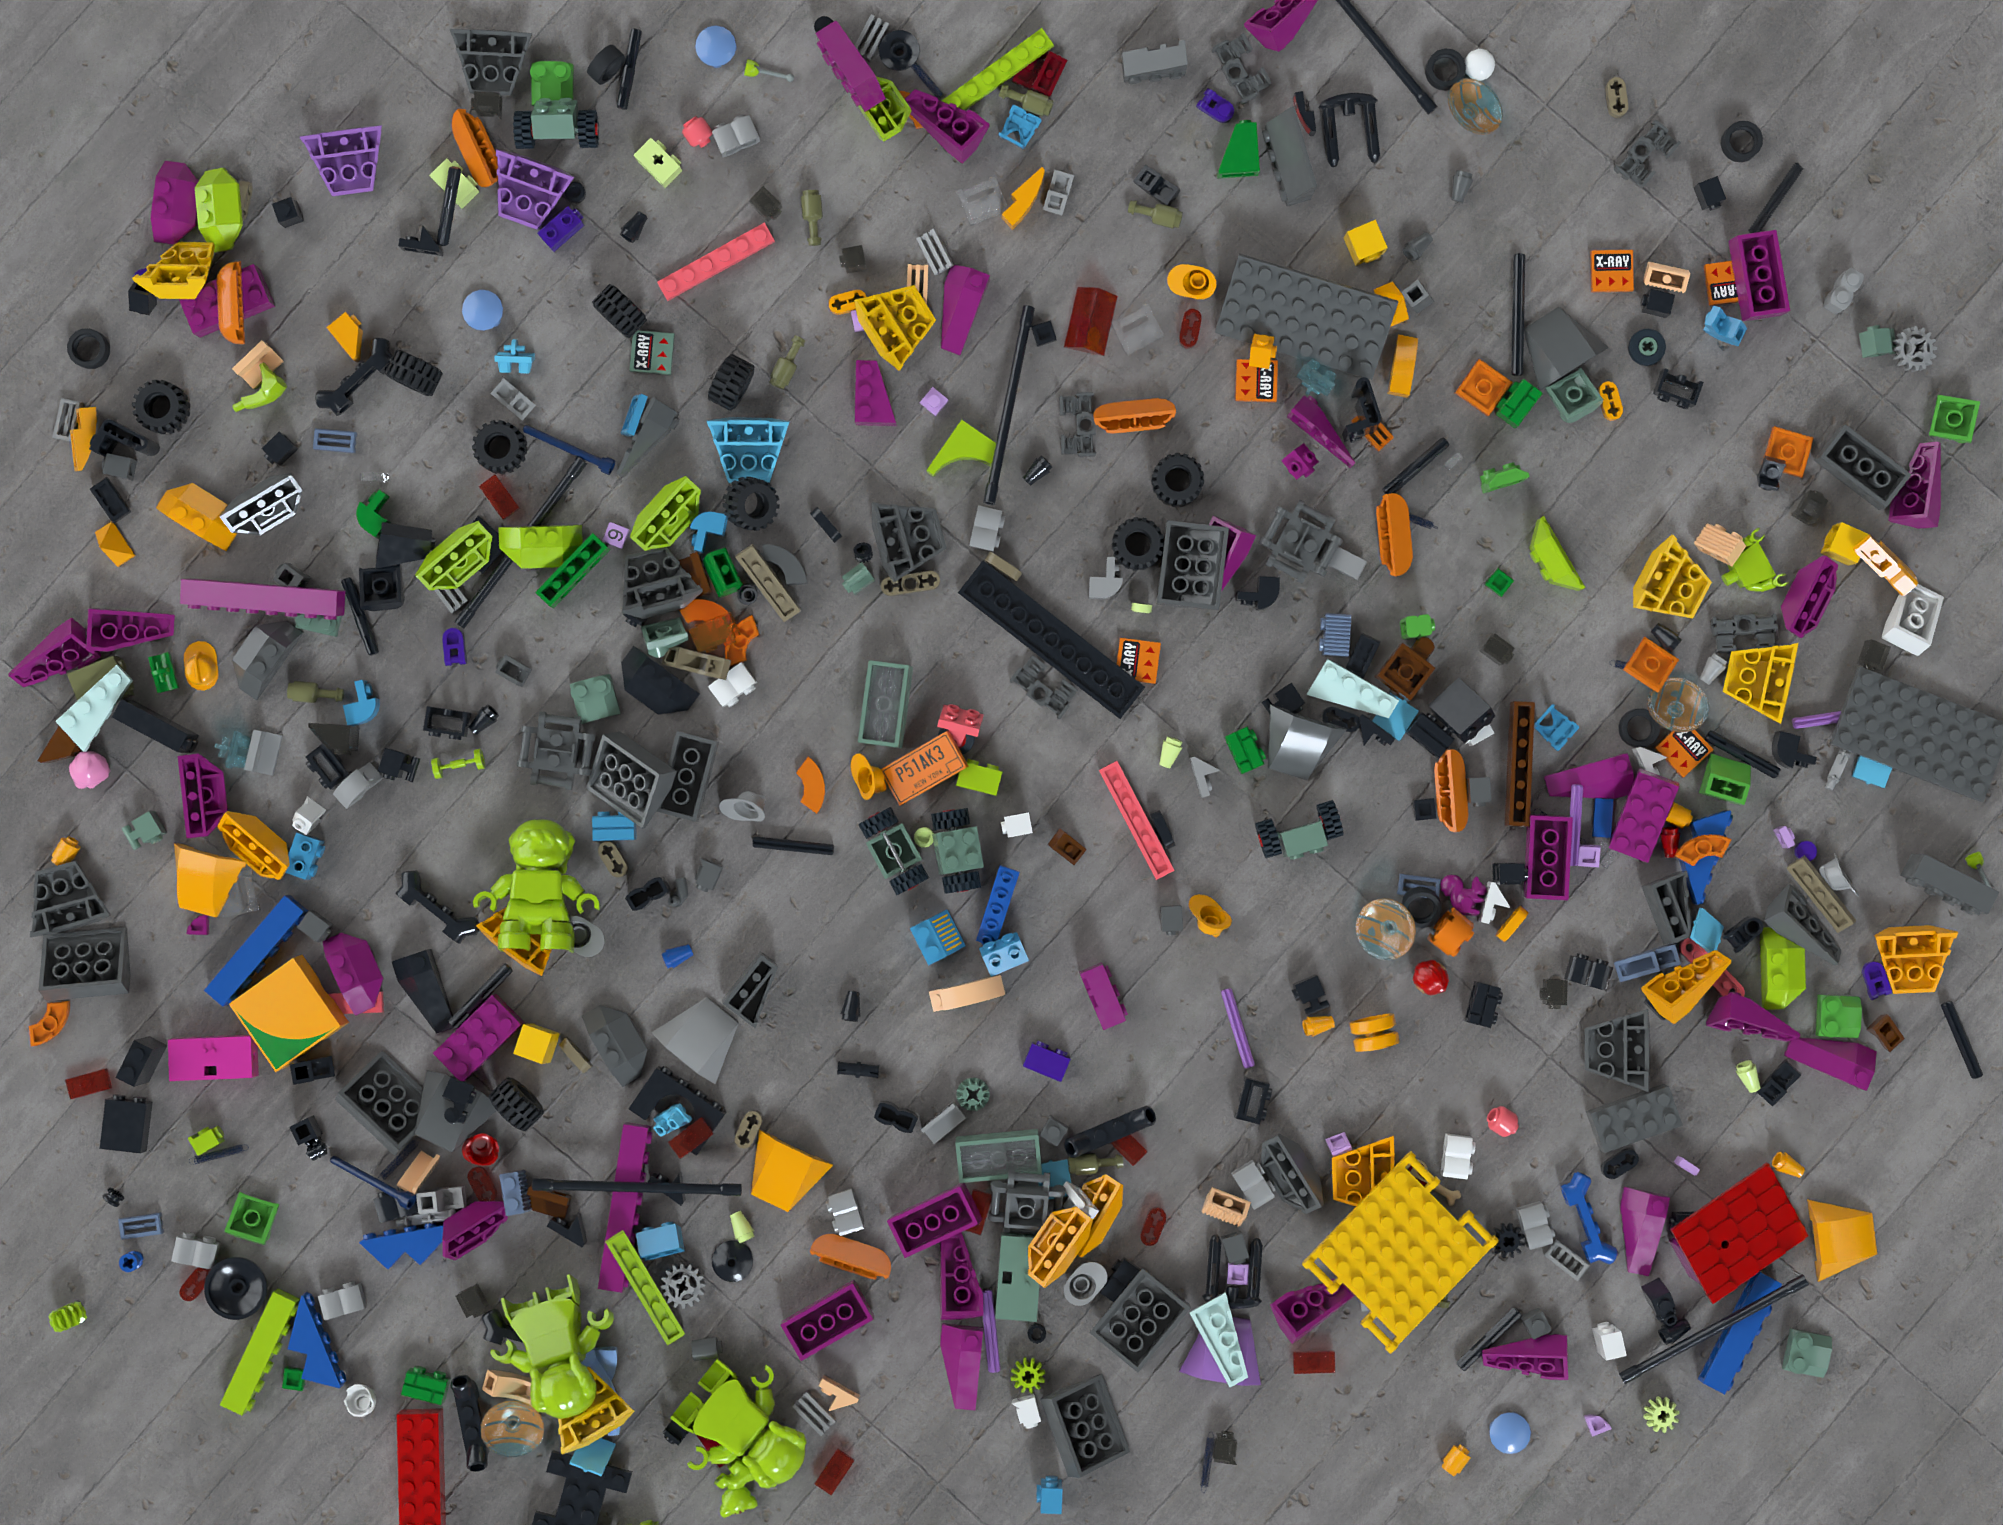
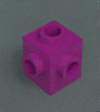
(1300, 462)

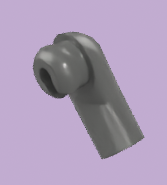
(680, 895)

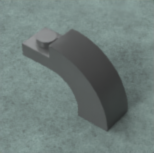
(787, 562)

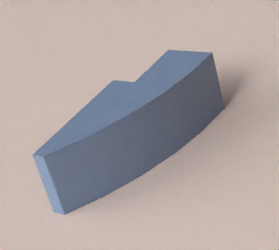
(1648, 962)

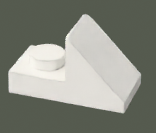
(1646, 758)
(1492, 897)

